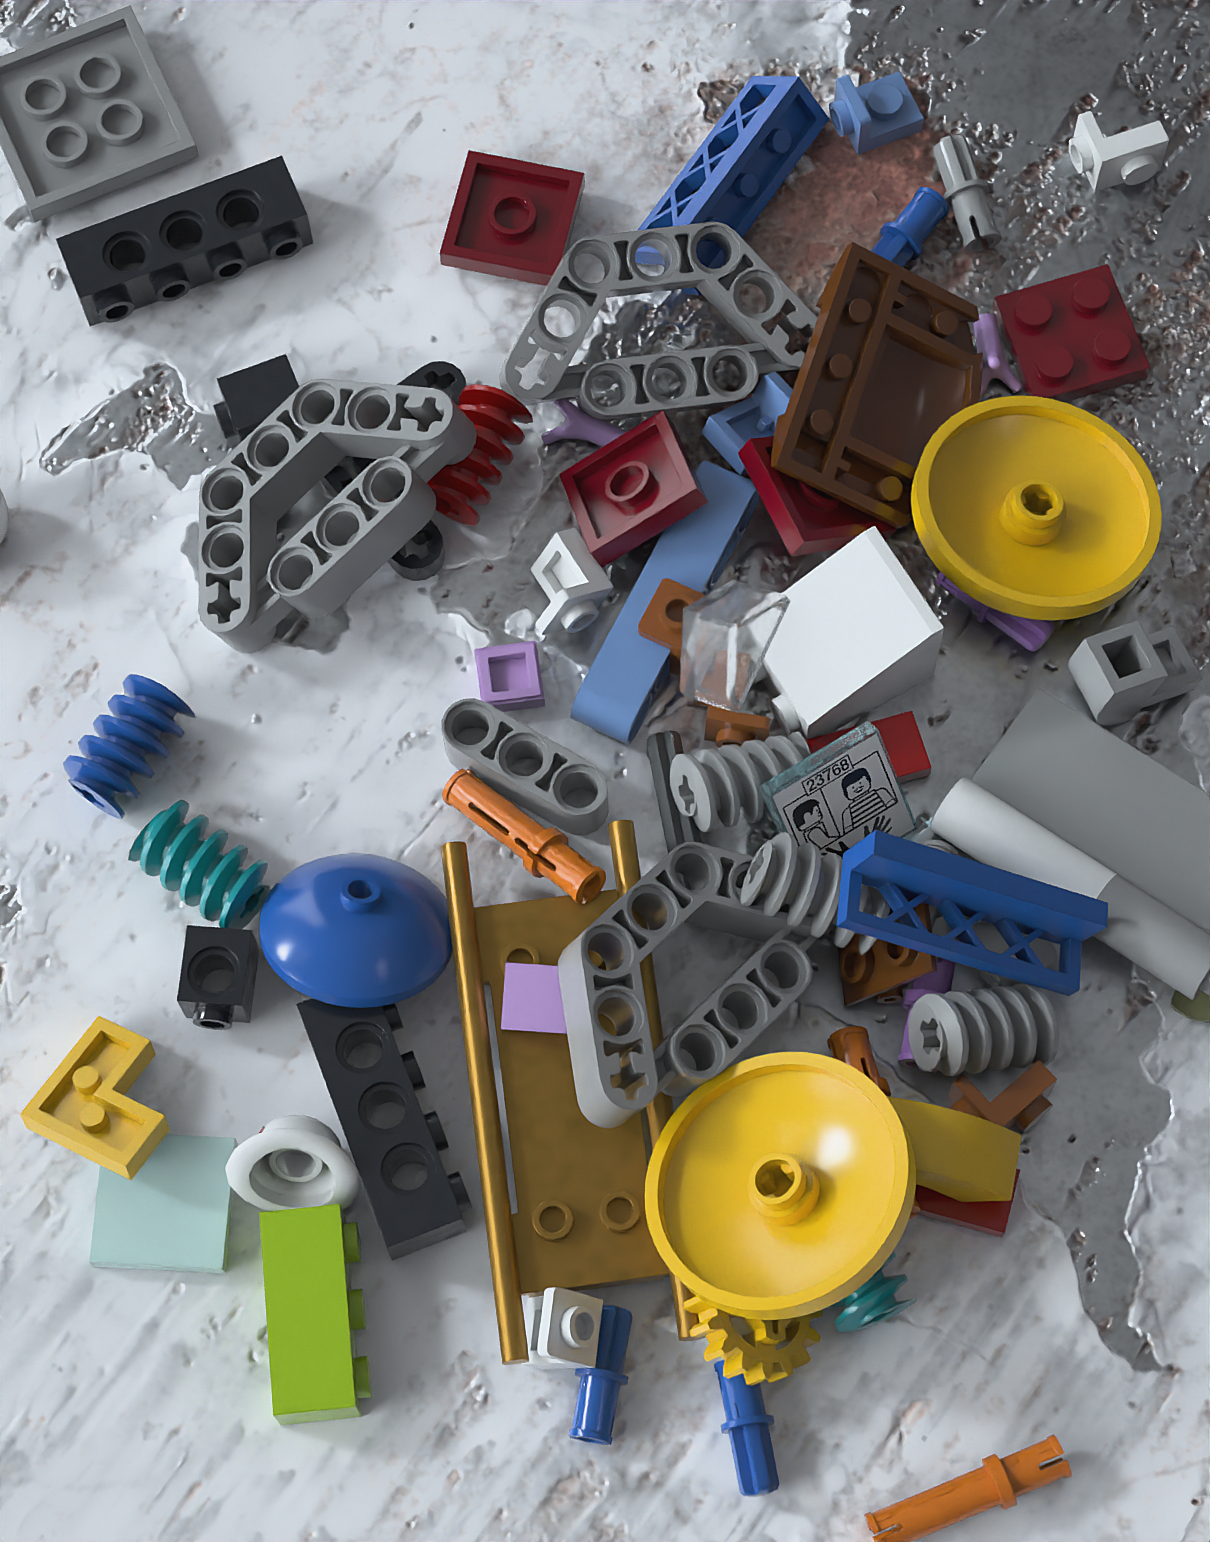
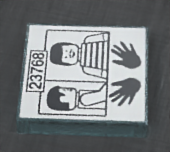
(840, 794)

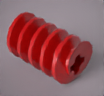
(493, 419)

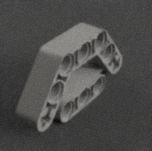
(693, 367)
(413, 444)
(623, 1071)

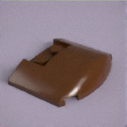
(876, 384)

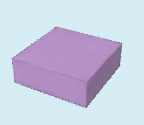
(510, 676)
(532, 999)

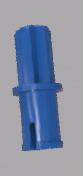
(904, 237)
(601, 1385)
(748, 1434)

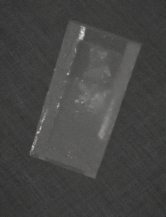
(727, 642)

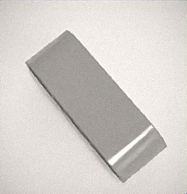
(512, 740)

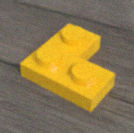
(86, 1103)

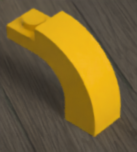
(960, 1152)

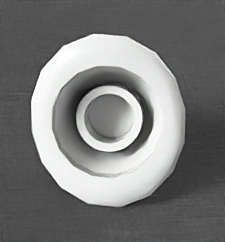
(293, 1166)

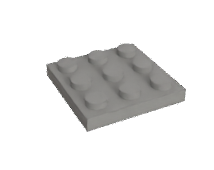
(88, 114)

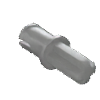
(966, 193)

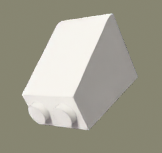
(849, 640)

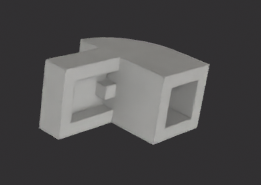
(1131, 670)

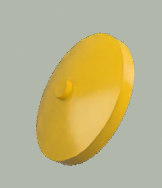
(1036, 508)
(780, 1185)

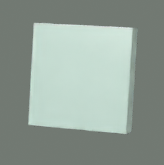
(170, 1212)

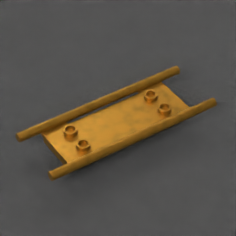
(574, 1181)

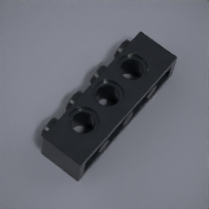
(197, 215)
(405, 1217)

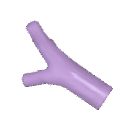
(994, 363)
(581, 426)

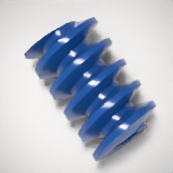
(125, 743)

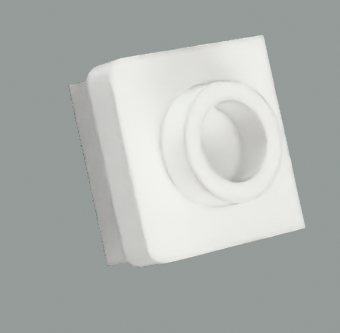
(1118, 158)
(571, 582)
(562, 1329)

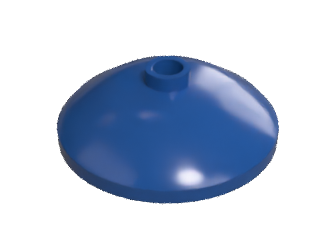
(356, 930)

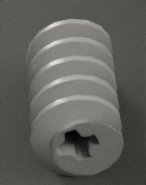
(730, 779)
(807, 885)
(983, 1029)

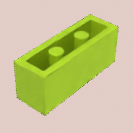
(313, 1314)

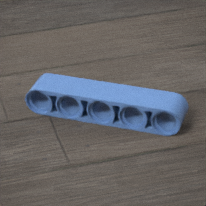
(691, 552)

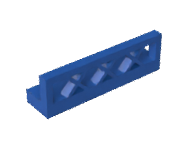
(746, 176)
(974, 890)

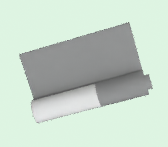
(1100, 821)

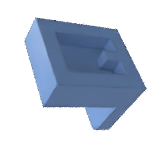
(874, 111)

